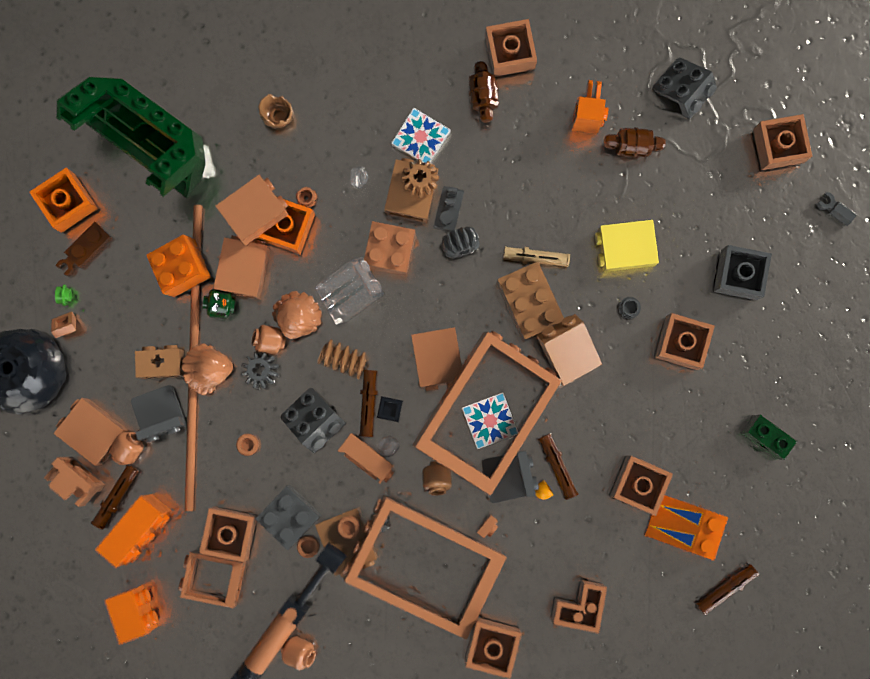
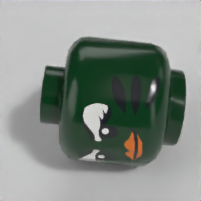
(219, 304)

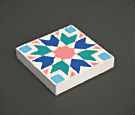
(420, 137)
(490, 420)

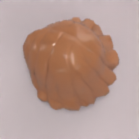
(297, 314)
(205, 368)

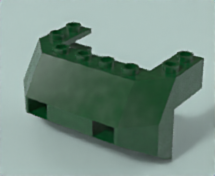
(138, 129)

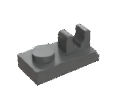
(448, 209)

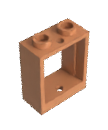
(235, 583)

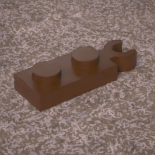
(84, 248)

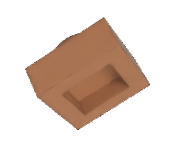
(63, 325)
(488, 527)

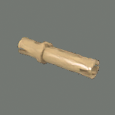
(510, 254)

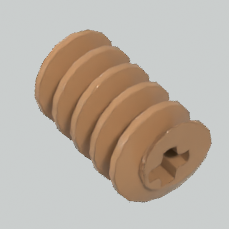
(342, 358)

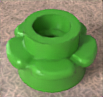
(63, 295)

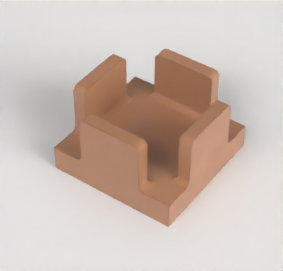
(71, 477)

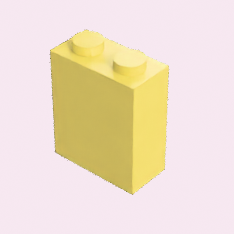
(627, 246)

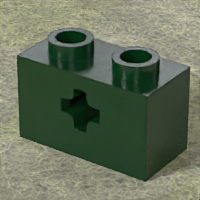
(769, 437)

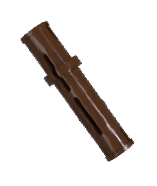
(368, 403)
(558, 466)
(114, 497)
(727, 589)

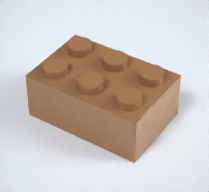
(529, 300)

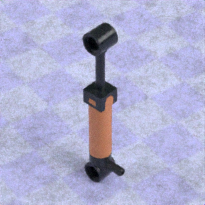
(287, 618)

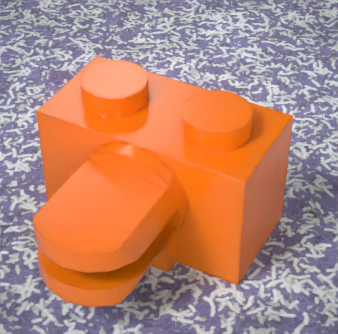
(590, 112)

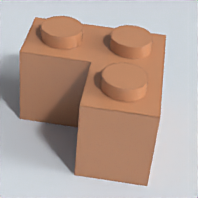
(584, 613)

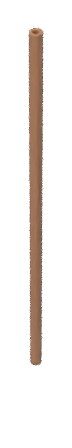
(192, 394)

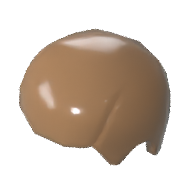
(275, 111)

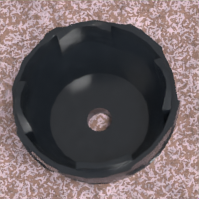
(36, 370)

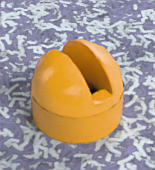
(544, 491)

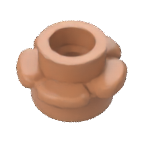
(306, 191)

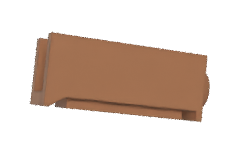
(367, 458)

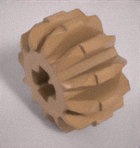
(411, 178)

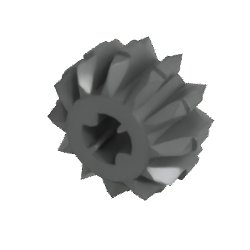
(460, 242)
(266, 374)

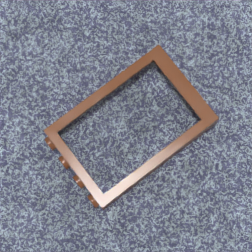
(424, 443)
(362, 548)

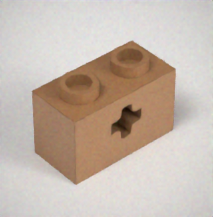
(146, 362)

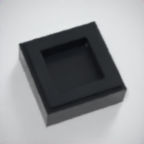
(389, 409)

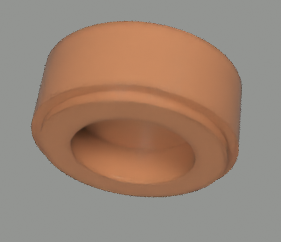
(247, 444)
(348, 527)
(308, 546)

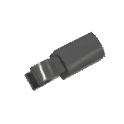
(837, 209)

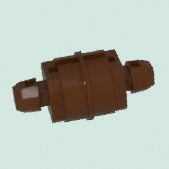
(483, 91)
(634, 142)

